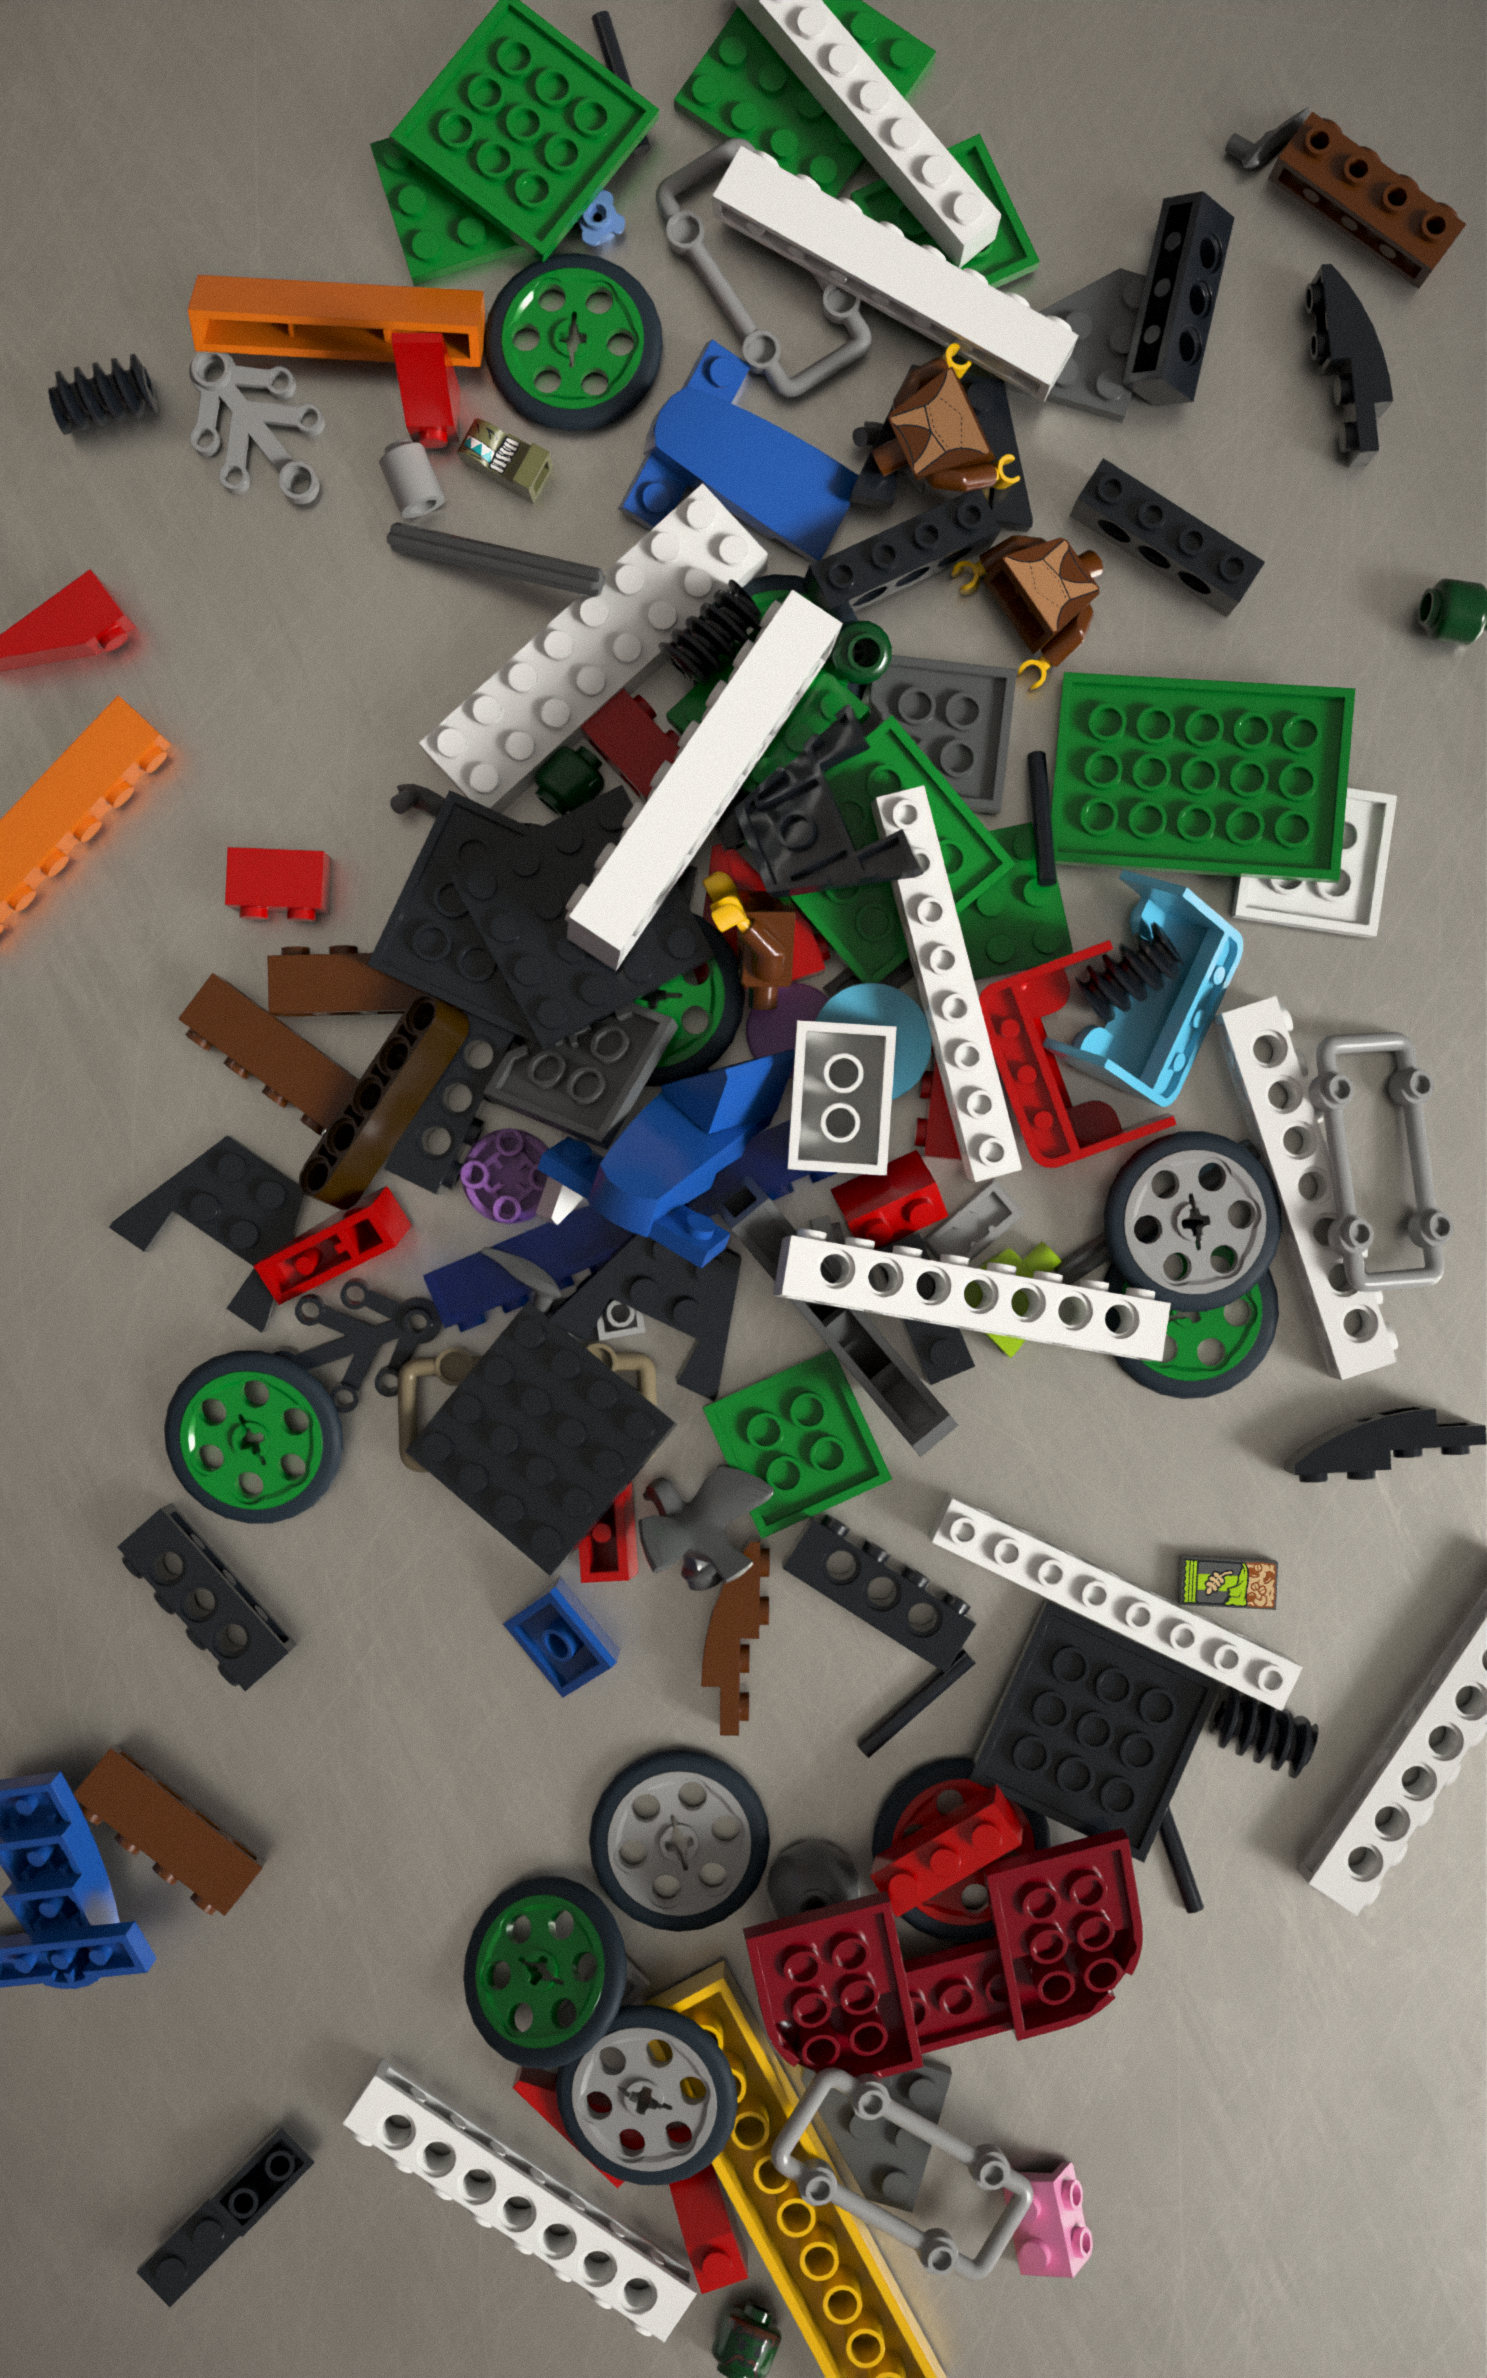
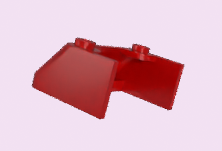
(1049, 1123)

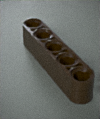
(384, 1102)

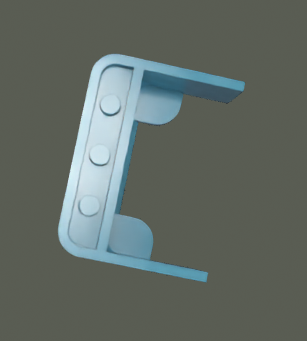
(1159, 1038)

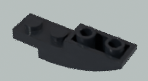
(1351, 349)
(1366, 1442)
(224, 2215)

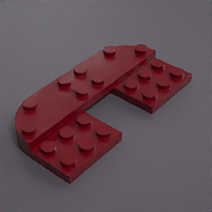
(848, 2001)

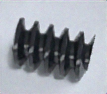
(102, 395)
(713, 634)
(1131, 973)
(1264, 1730)

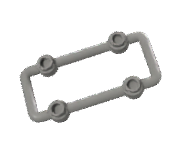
(760, 347)
(1350, 1233)
(870, 2101)

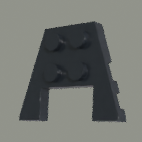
(992, 410)
(799, 828)
(234, 1201)
(669, 1290)

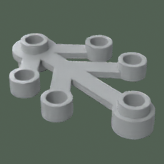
(250, 419)

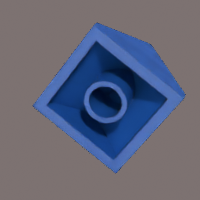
(733, 1092)
(563, 1638)

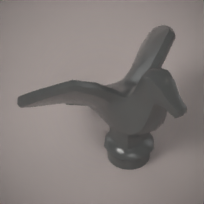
(699, 1526)

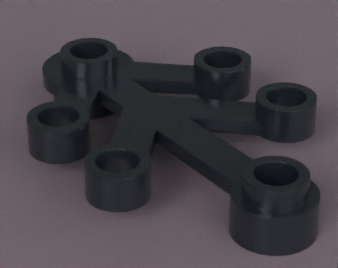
(363, 1338)

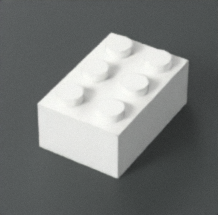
(841, 1097)

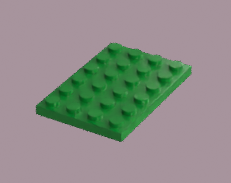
(1202, 776)

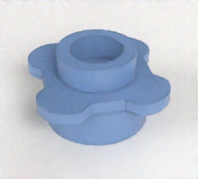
(611, 224)

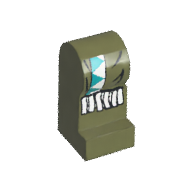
(506, 459)

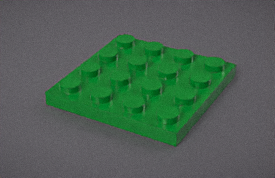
(754, 95)
(524, 127)
(864, 919)

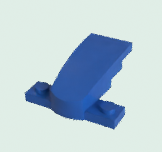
(743, 460)
(652, 1175)
(59, 1893)

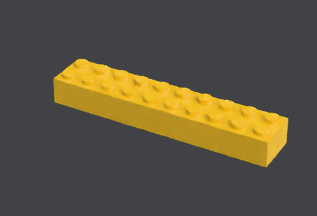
(814, 2253)

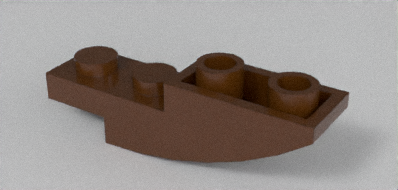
(735, 1616)

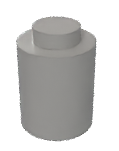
(411, 478)

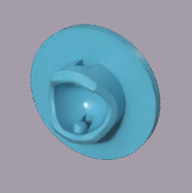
(886, 1006)

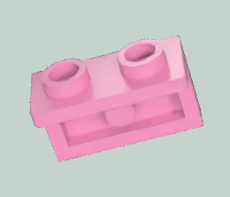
(1053, 2231)

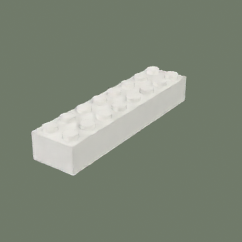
(592, 652)
(702, 781)

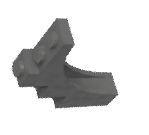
(846, 1331)

